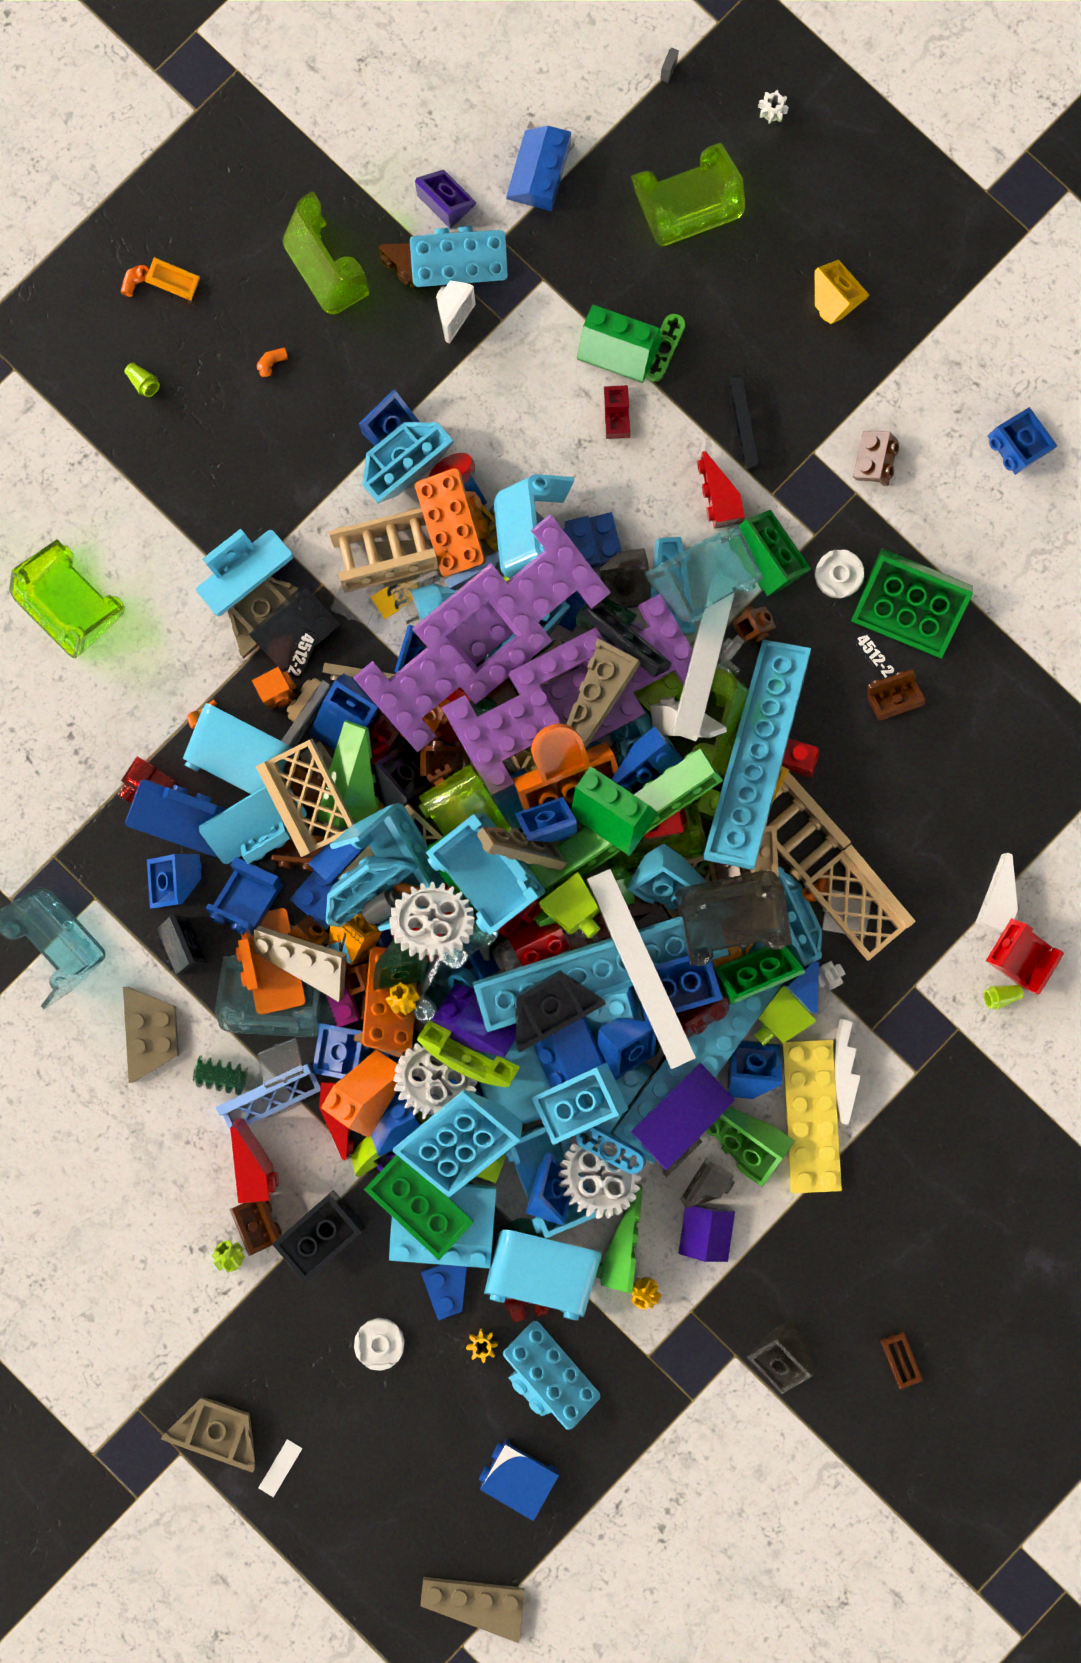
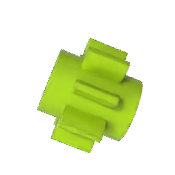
(228, 1256)

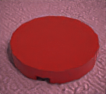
(459, 461)

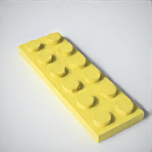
(811, 1116)

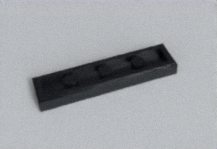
(627, 639)

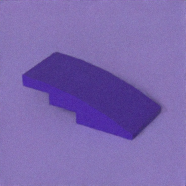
(682, 1116)

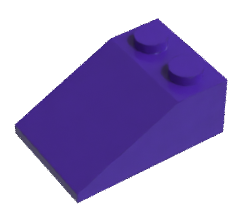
(463, 1017)

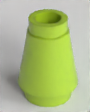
(143, 381)
(1002, 995)

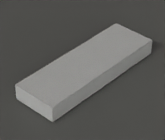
(306, 716)

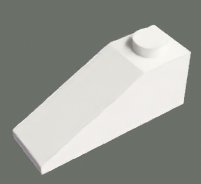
(665, 714)
(1001, 897)

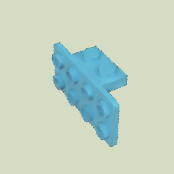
(458, 256)
(241, 568)
(247, 829)
(549, 1377)

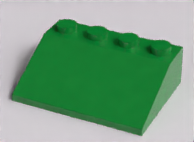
(912, 603)

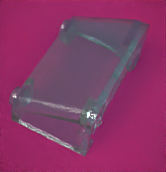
(705, 573)
(435, 983)
(238, 1014)

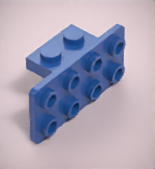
(172, 815)

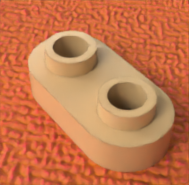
(307, 690)

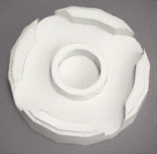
(839, 574)
(379, 1344)

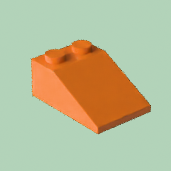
(363, 1094)

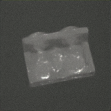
(404, 598)
(727, 653)

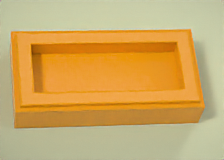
(172, 279)

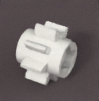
(770, 113)
(830, 976)

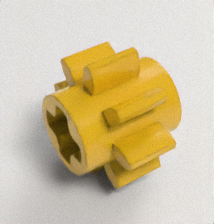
(403, 998)
(645, 1293)
(483, 1353)

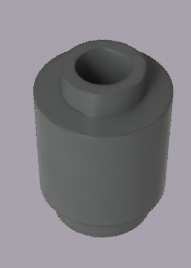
(379, 907)

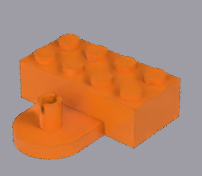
(560, 766)

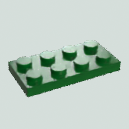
(419, 1207)

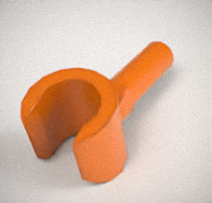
(194, 716)

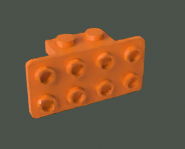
(453, 521)
(271, 985)
(381, 1026)

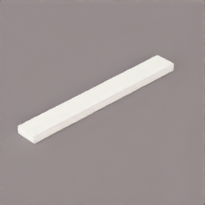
(702, 669)
(640, 969)

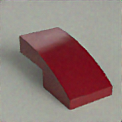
(616, 412)
(382, 738)
(529, 914)

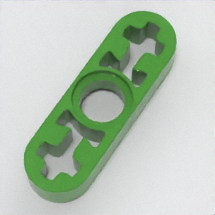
(677, 334)

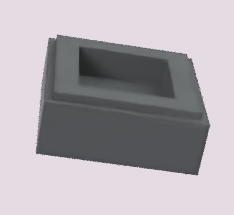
(669, 65)

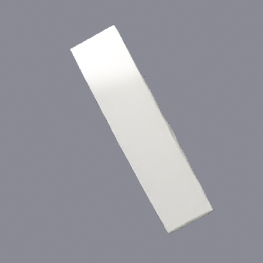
(845, 1081)

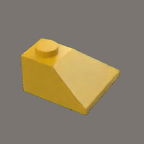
(837, 291)

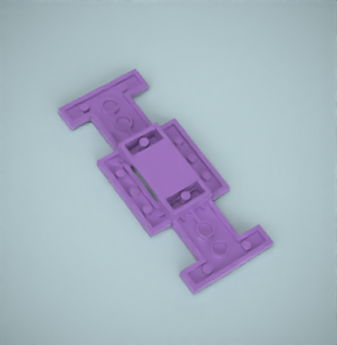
(476, 623)
(514, 724)

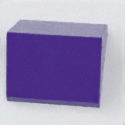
(444, 196)
(706, 1233)

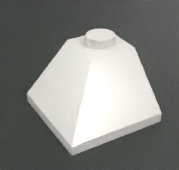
(454, 306)

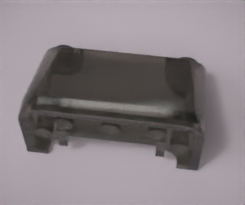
(733, 914)

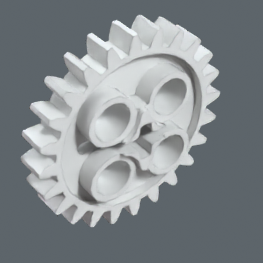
(432, 921)
(419, 1093)
(600, 1199)

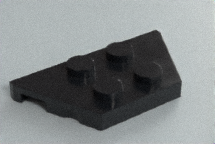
(551, 1007)

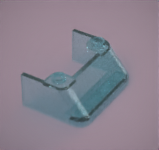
(56, 935)

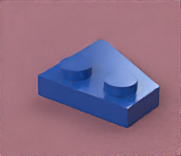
(445, 1288)

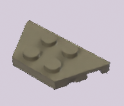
(255, 608)
(149, 1033)
(216, 1433)

